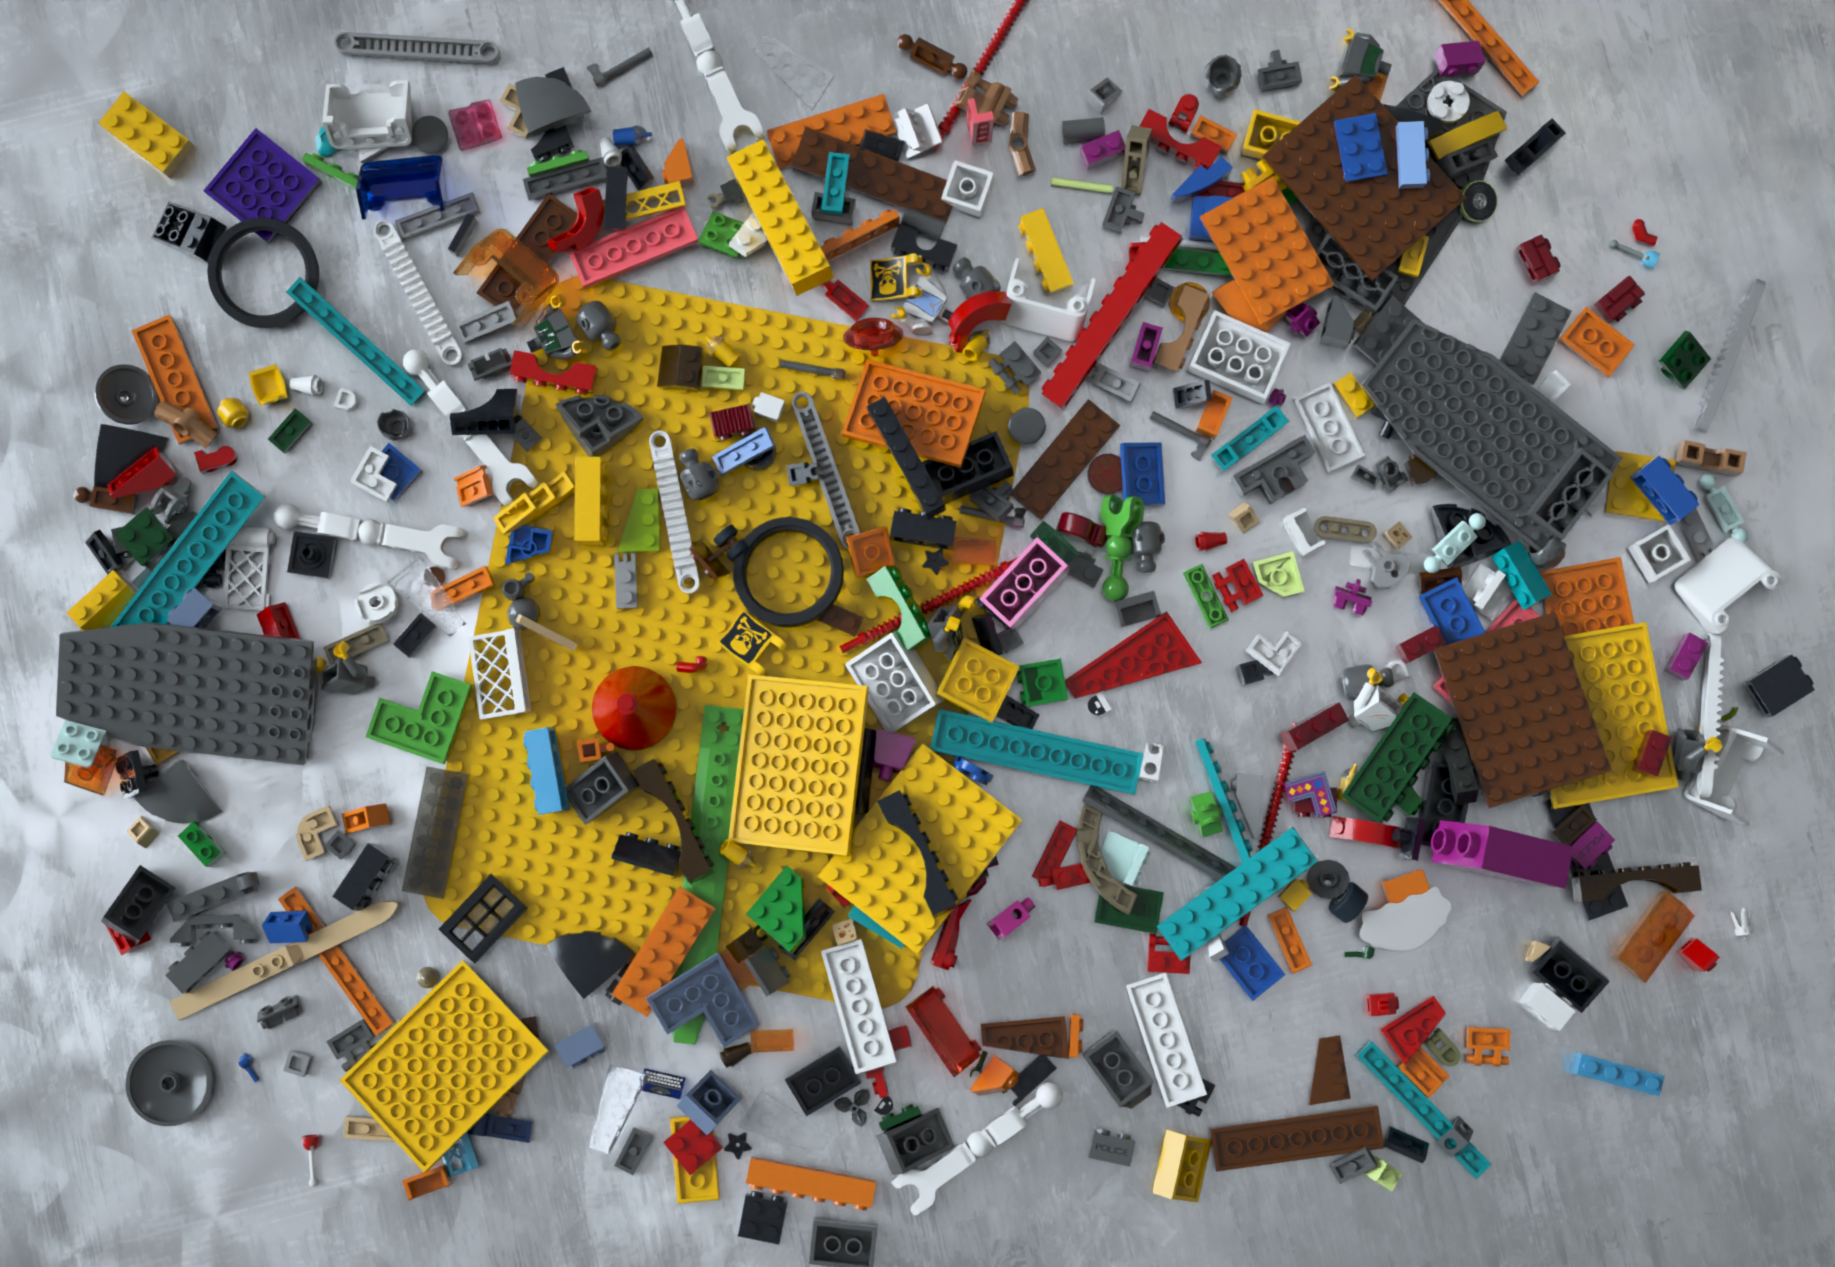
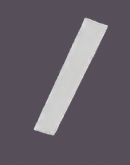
(1416, 565)

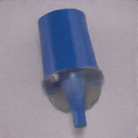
(631, 135)

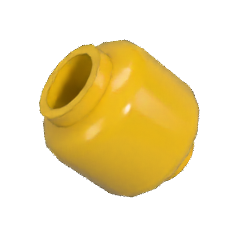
(232, 413)

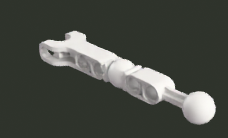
(710, 64)
(503, 472)
(372, 532)
(977, 1146)

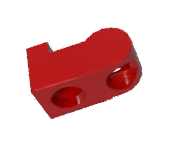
(214, 461)

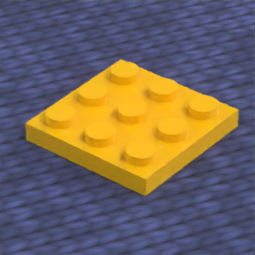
(1622, 493)
(977, 680)

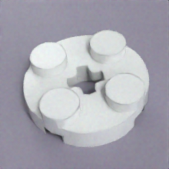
(1454, 91)
(377, 614)

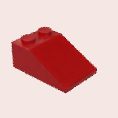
(144, 475)

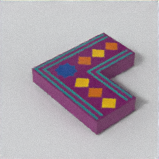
(1313, 787)

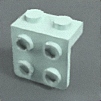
(78, 744)
(1124, 857)

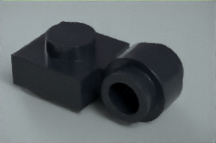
(213, 578)

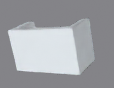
(1553, 386)
(1302, 532)

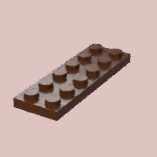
(547, 222)
(1064, 459)

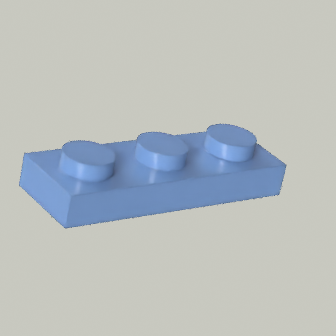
(744, 451)

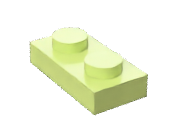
(723, 378)

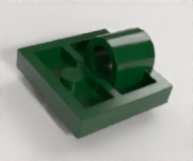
(1684, 360)

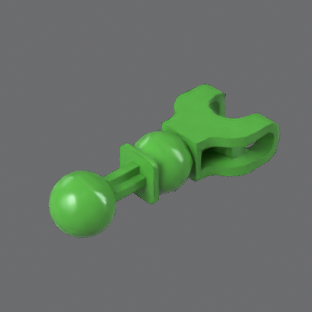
(1119, 524)

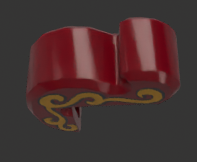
(1082, 529)

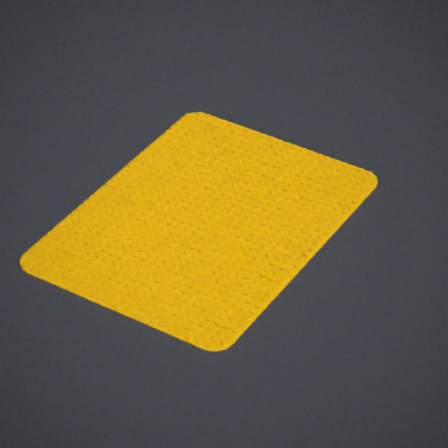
(554, 858)

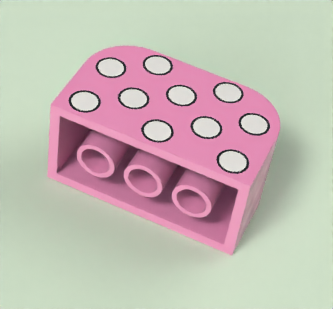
(1025, 584)

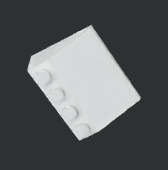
(1238, 357)
(896, 681)

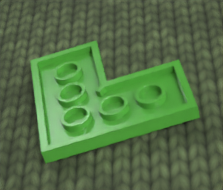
(426, 730)

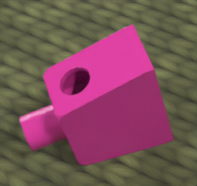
(1005, 923)

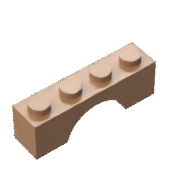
(1191, 304)

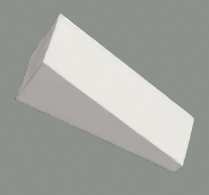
(1217, 948)

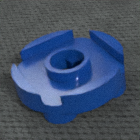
(977, 773)

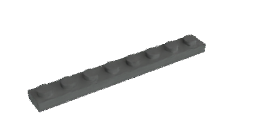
(1157, 833)

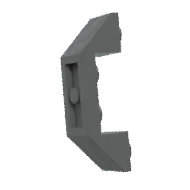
(187, 932)

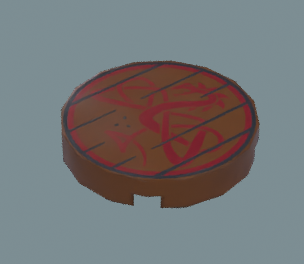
(1105, 474)

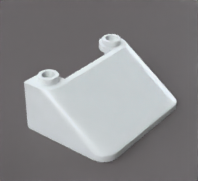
(1721, 580)

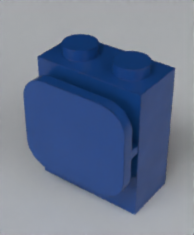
(1200, 206)

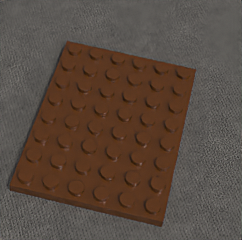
(1367, 216)
(1522, 710)

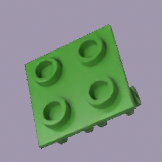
(719, 233)

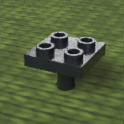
(311, 555)
(133, 774)

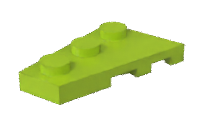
(642, 526)

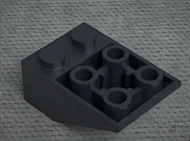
(188, 231)

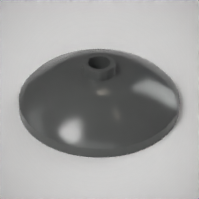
(131, 384)

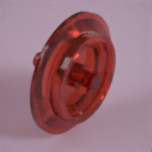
(873, 335)

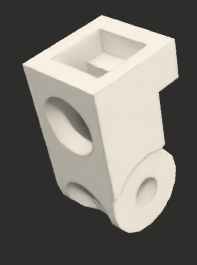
(1151, 762)

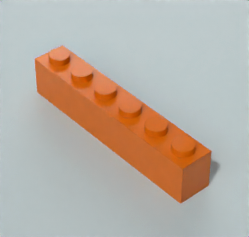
(810, 1182)

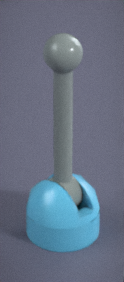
(1649, 258)

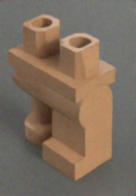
(993, 99)

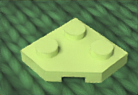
(1279, 574)

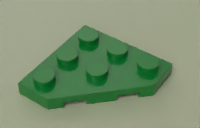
(782, 910)

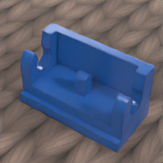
(287, 927)

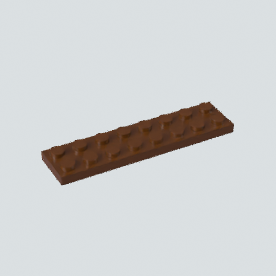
(874, 174)
(1296, 1138)

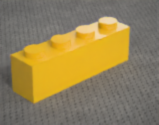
(1046, 252)

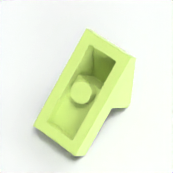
(1384, 1174)

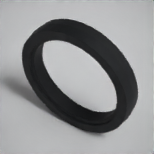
(220, 250)
(810, 614)

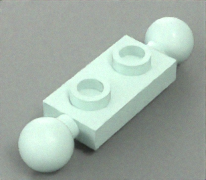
(1723, 508)
(1454, 543)

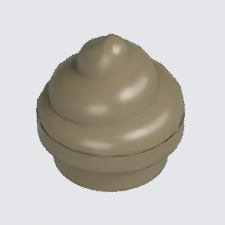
(427, 977)

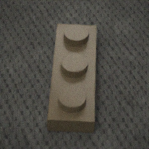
(360, 642)

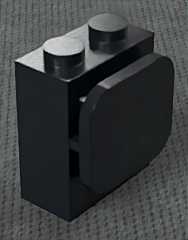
(1780, 685)

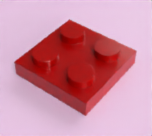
(692, 1146)

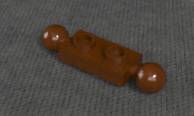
(932, 56)

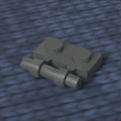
(1019, 363)
(350, 1039)

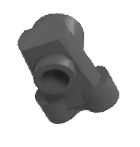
(1393, 477)

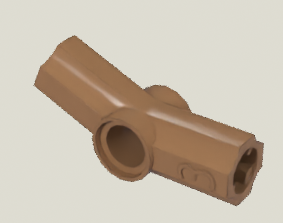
(1021, 156)
(186, 423)

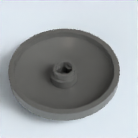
(169, 1083)

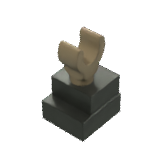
(730, 193)

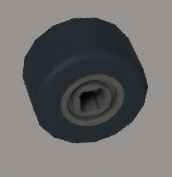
(1349, 904)

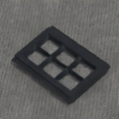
(483, 918)

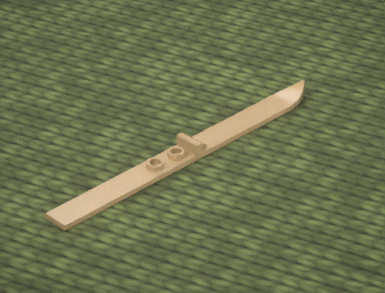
(283, 958)

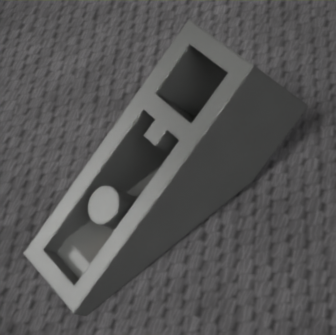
(1467, 159)

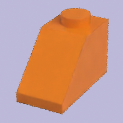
(677, 165)
(366, 818)
(995, 1078)

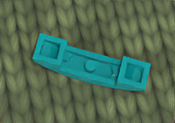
(1250, 438)

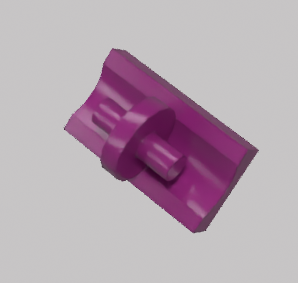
(1361, 601)

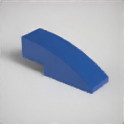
(1202, 180)

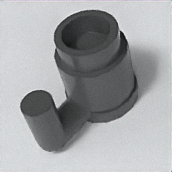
(515, 589)

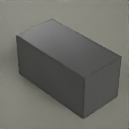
(1365, 477)

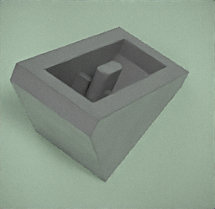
(1103, 95)
(137, 573)

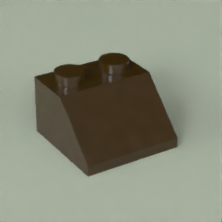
(680, 367)

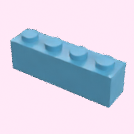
(546, 770)
(1617, 1074)

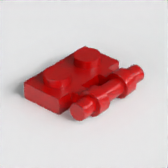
(1243, 581)

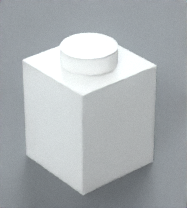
(768, 407)

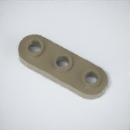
(1354, 529)

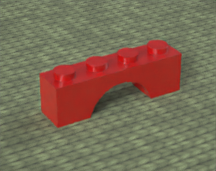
(1199, 153)
(579, 377)

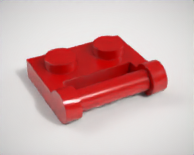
(1165, 961)

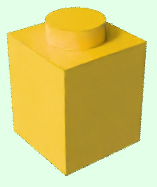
(1295, 894)

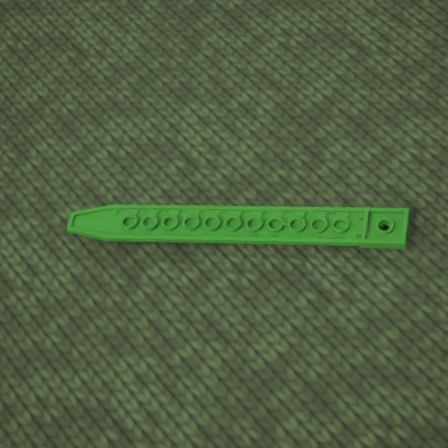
(712, 824)

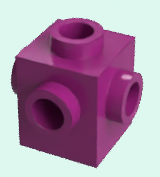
(1302, 319)

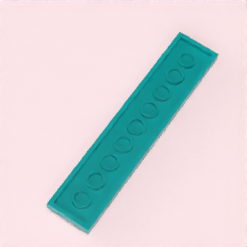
(193, 552)
(1036, 752)

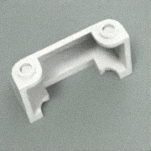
(368, 118)

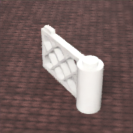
(255, 540)

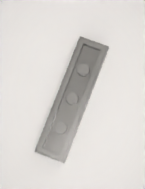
(433, 218)

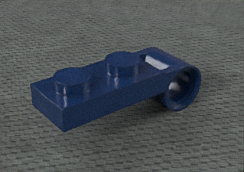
(503, 1128)

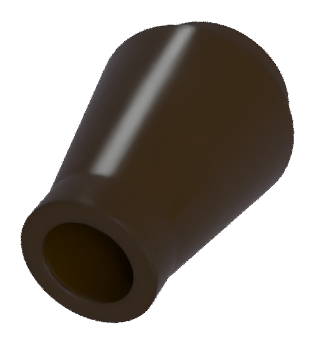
(734, 1054)

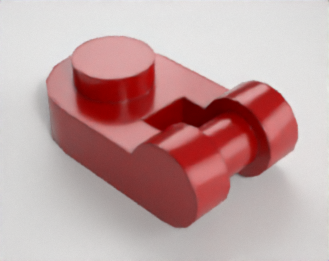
(1186, 106)

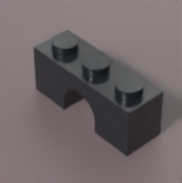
(939, 256)

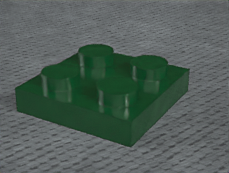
(144, 536)

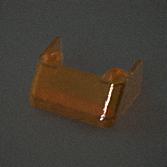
(523, 264)

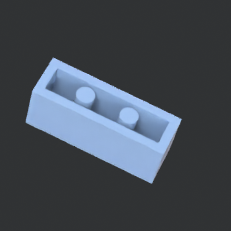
(1412, 154)

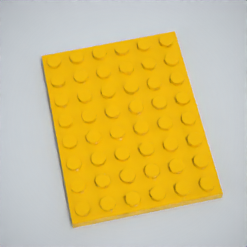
(1625, 703)
(799, 764)
(887, 868)
(444, 1066)

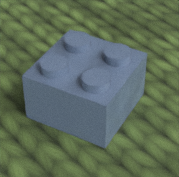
(195, 610)
(581, 1045)
(708, 1102)

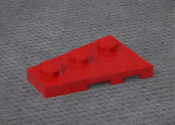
(1413, 1028)

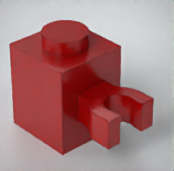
(1382, 1004)

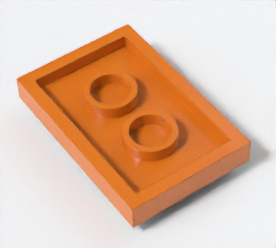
(1597, 342)

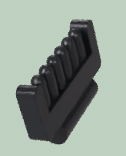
(981, 605)

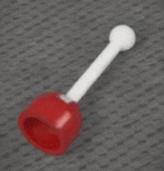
(310, 1143)

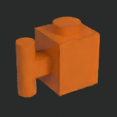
(590, 749)

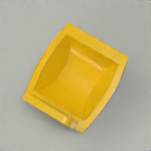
(268, 385)

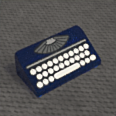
(664, 1084)

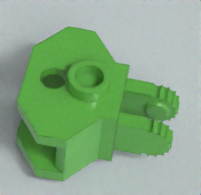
(1206, 814)

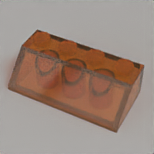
(1653, 935)

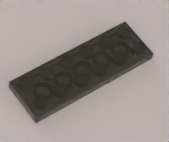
(435, 832)

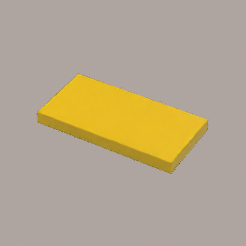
(703, 1183)

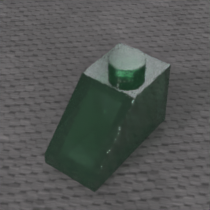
(1055, 542)

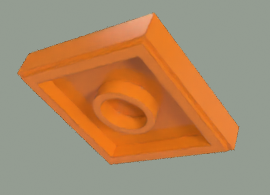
(870, 551)

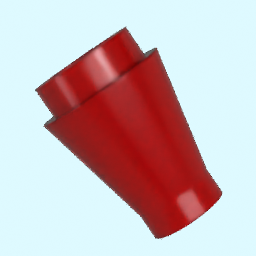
(1209, 540)

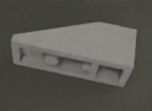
(1248, 796)

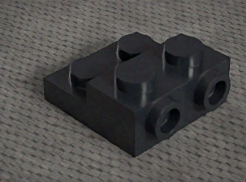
(762, 1217)

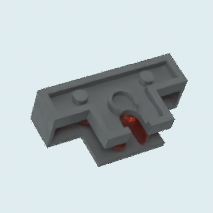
(1276, 473)

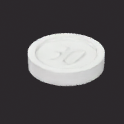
(921, 329)

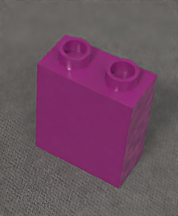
(1501, 853)

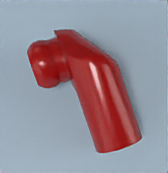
(1640, 233)
(686, 667)

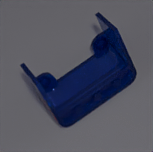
(401, 180)

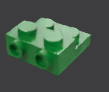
(1042, 683)

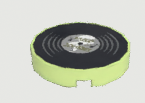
(1480, 201)

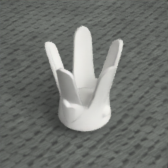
(1744, 928)

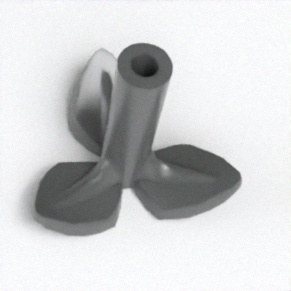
(858, 1115)

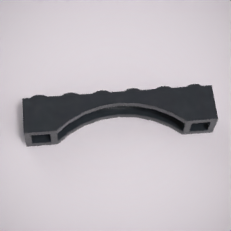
(906, 458)
(936, 894)

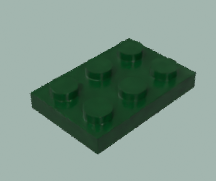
(1143, 916)

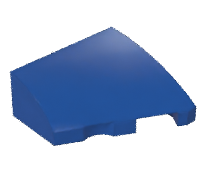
(528, 542)

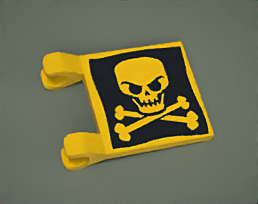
(890, 278)
(748, 640)

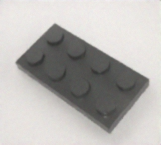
(1535, 337)

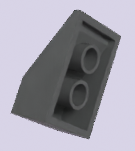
(601, 787)
(915, 1141)

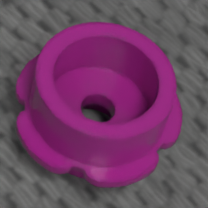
(1277, 397)
(233, 960)

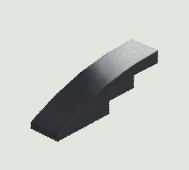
(1017, 713)

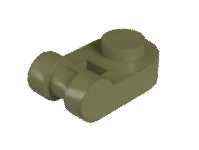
(1448, 1054)

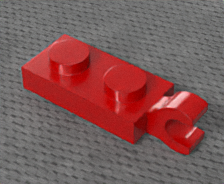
(845, 299)
(1065, 877)

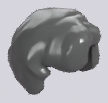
(1223, 74)
(1550, 555)

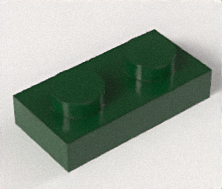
(289, 430)
(907, 1113)

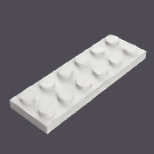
(859, 1006)
(1166, 1040)

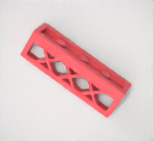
(979, 125)

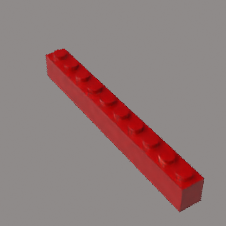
(1112, 315)

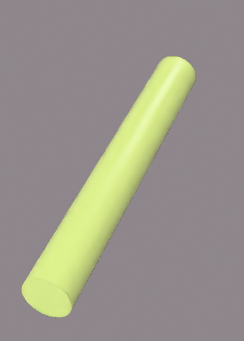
(1082, 185)

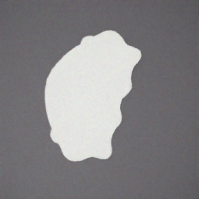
(1406, 923)

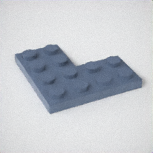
(705, 990)

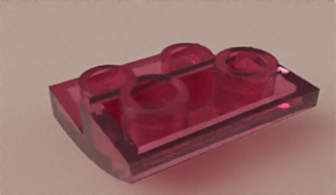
(475, 125)

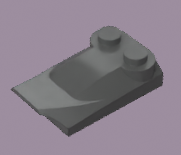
(1119, 1070)

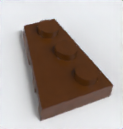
(1329, 1074)

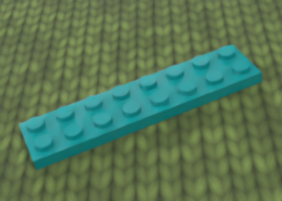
(1237, 893)

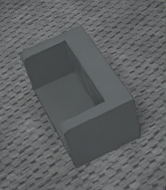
(1136, 609)

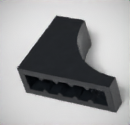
(493, 417)

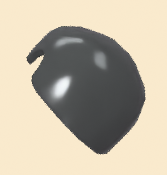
(393, 424)
(525, 607)

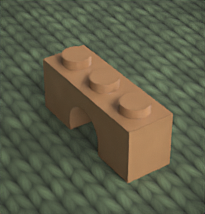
(1720, 461)

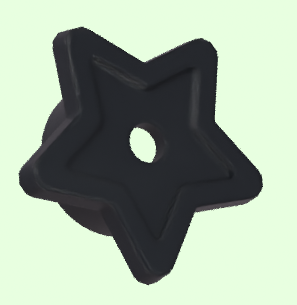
(941, 562)
(741, 1139)

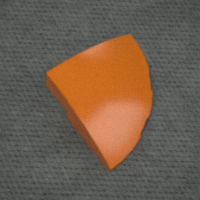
(1237, 307)

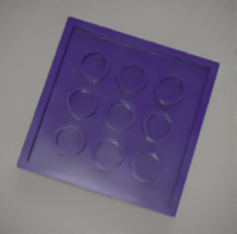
(261, 182)

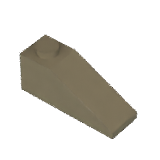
(1136, 158)

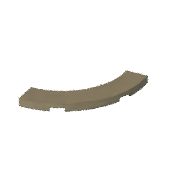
(1094, 864)

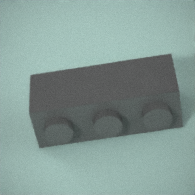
(199, 961)

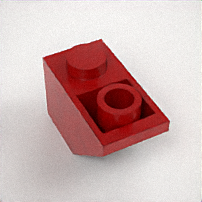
(1698, 955)

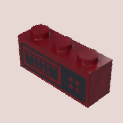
(1314, 727)

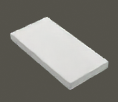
(1329, 427)

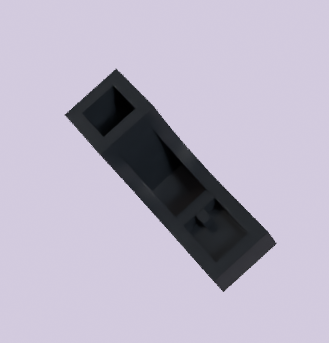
(1535, 147)

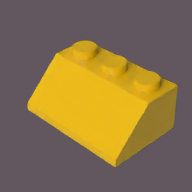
(103, 603)
(1182, 1166)

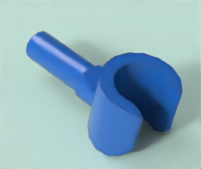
(244, 1063)

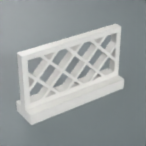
(517, 673)

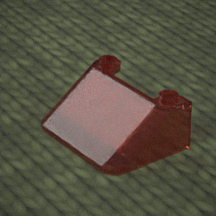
(943, 1030)

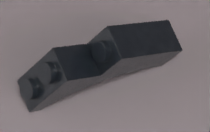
(555, 140)

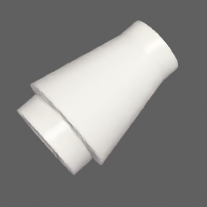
(610, 154)
(308, 384)

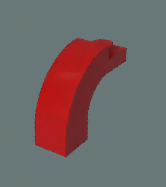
(587, 225)
(972, 312)
(1364, 832)
(900, 1040)

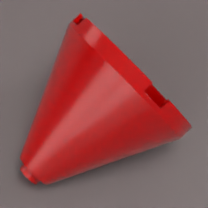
(634, 708)

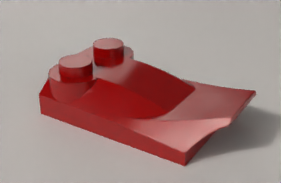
(945, 948)

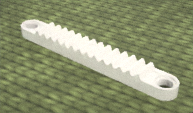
(418, 293)
(674, 511)
(1710, 711)

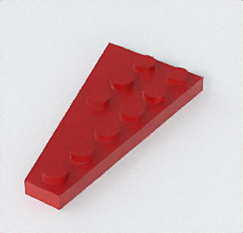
(1143, 655)

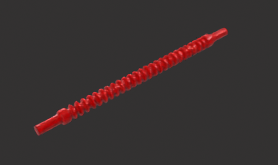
(945, 126)
(863, 638)
(1274, 807)

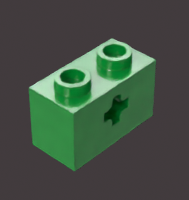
(202, 844)

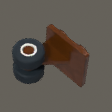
(710, 561)

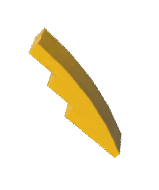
(1468, 134)
(534, 504)

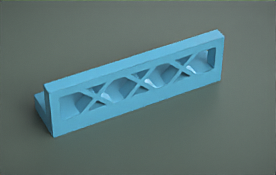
(465, 1154)

